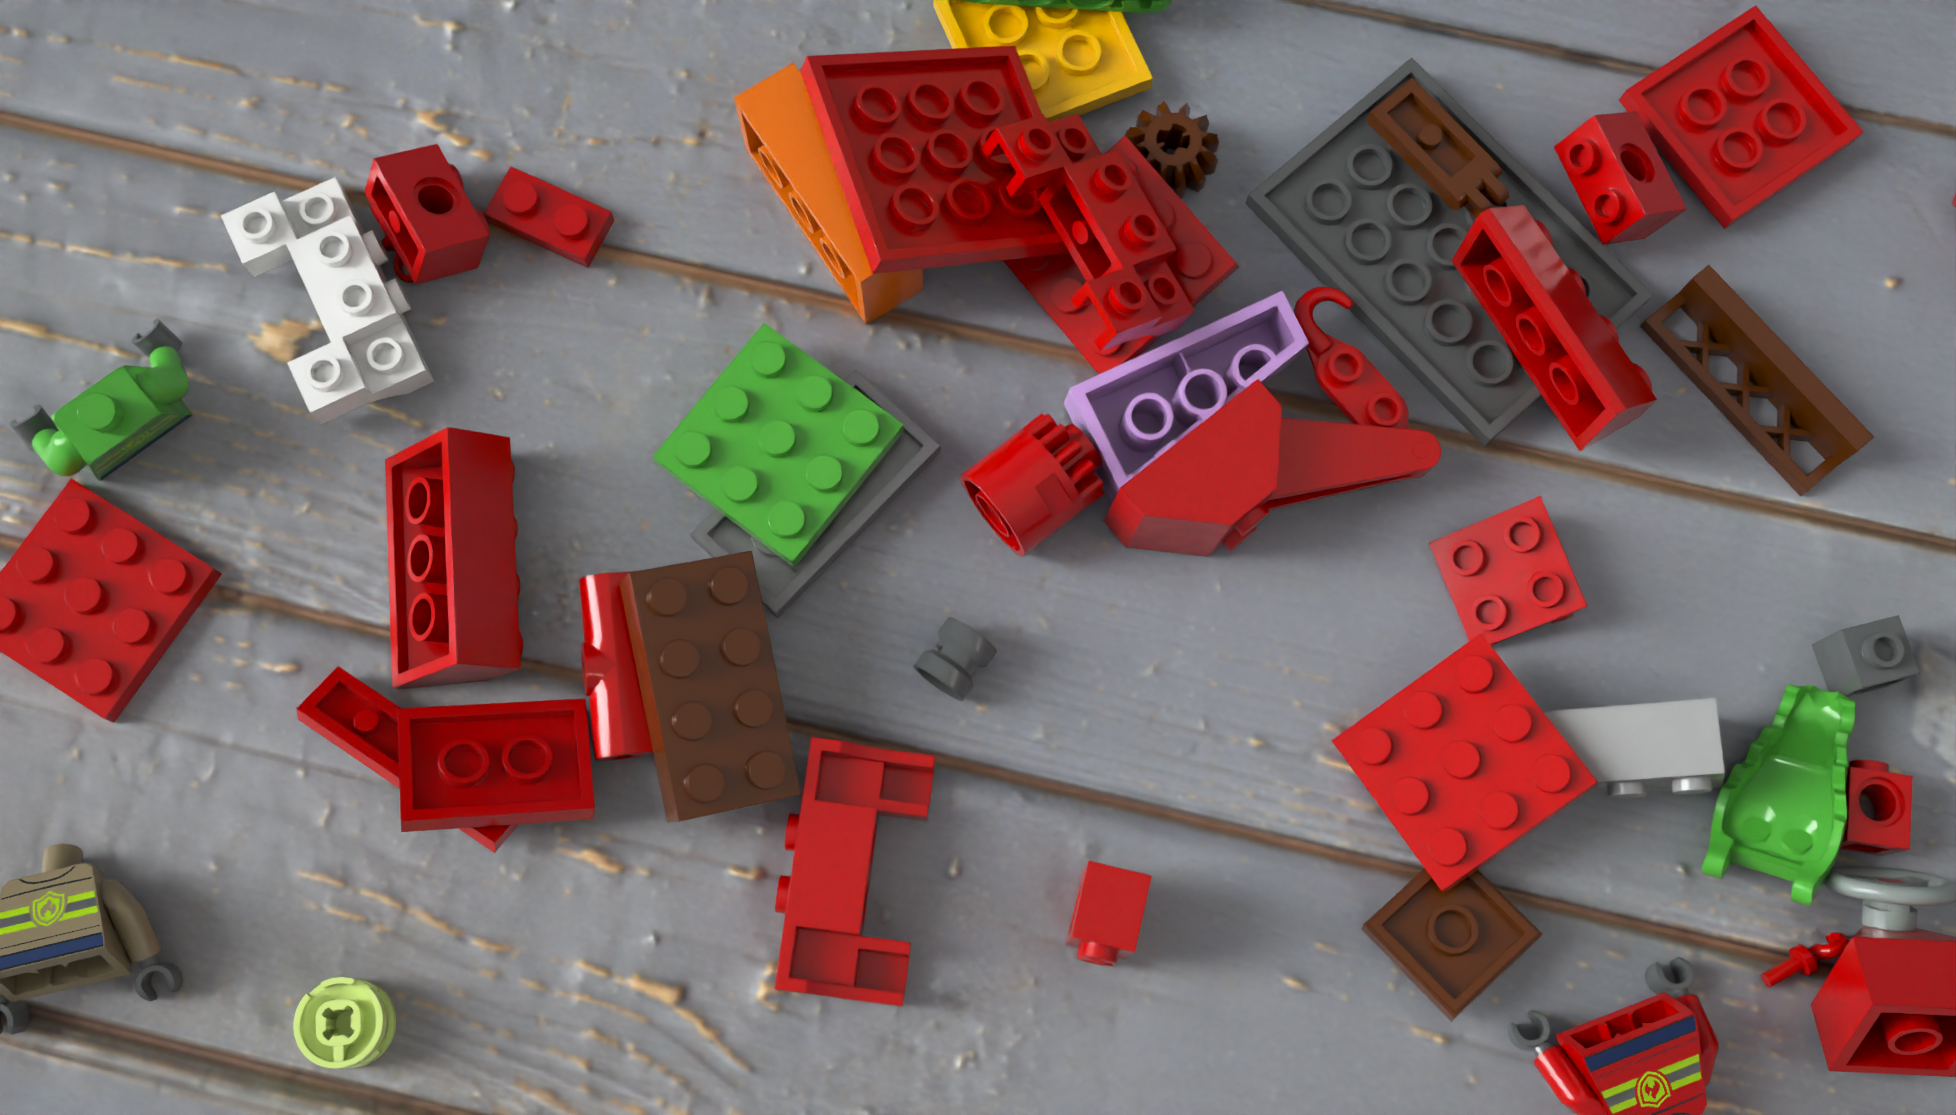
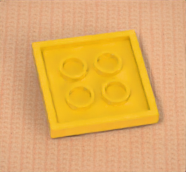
(1069, 55)

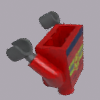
(1634, 1059)

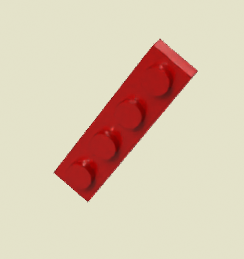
(367, 729)

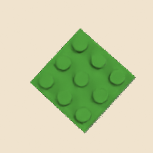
(778, 444)

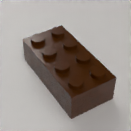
(709, 686)

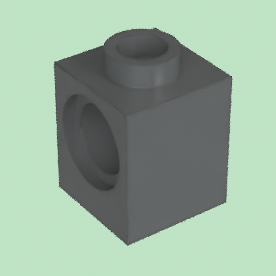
(1866, 657)

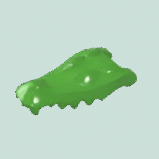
(1788, 797)

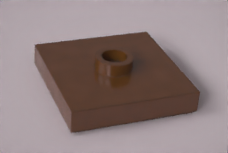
(1453, 939)

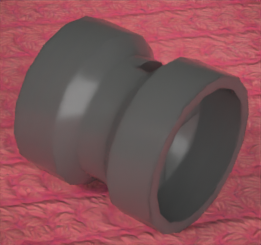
(957, 659)

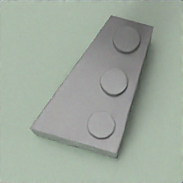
(1647, 746)

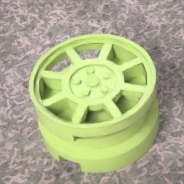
(344, 1023)

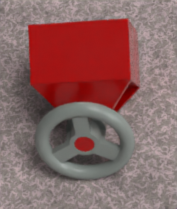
(1894, 984)

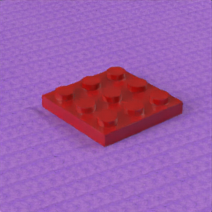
(1740, 116)
(1197, 264)
(96, 599)
(1464, 763)

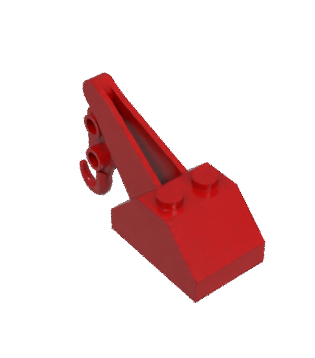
(1252, 460)

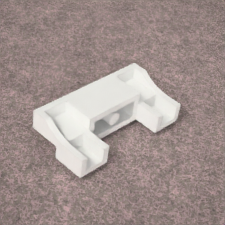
(361, 311)

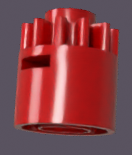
(1035, 482)

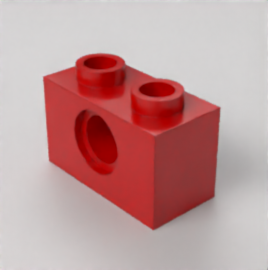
(1619, 177)
(427, 213)
(1107, 913)

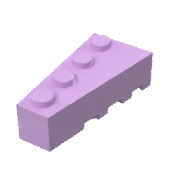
(1166, 393)

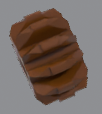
(1186, 136)

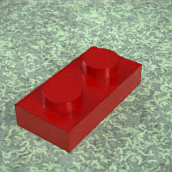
(549, 216)

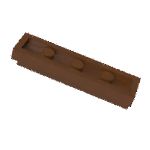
(1771, 368)

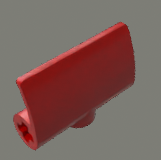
(611, 672)

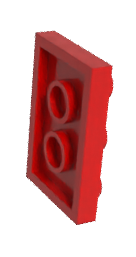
(494, 764)

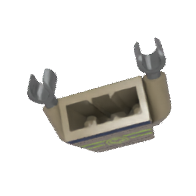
(72, 932)

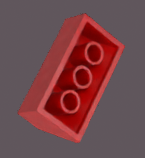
(1552, 325)
(452, 560)

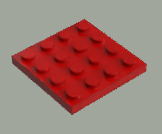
(912, 159)

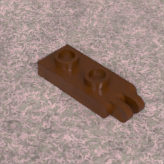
(1438, 149)

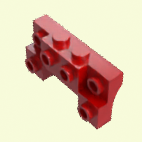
(1101, 222)
(832, 870)

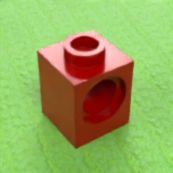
(1892, 801)

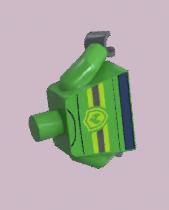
(114, 415)

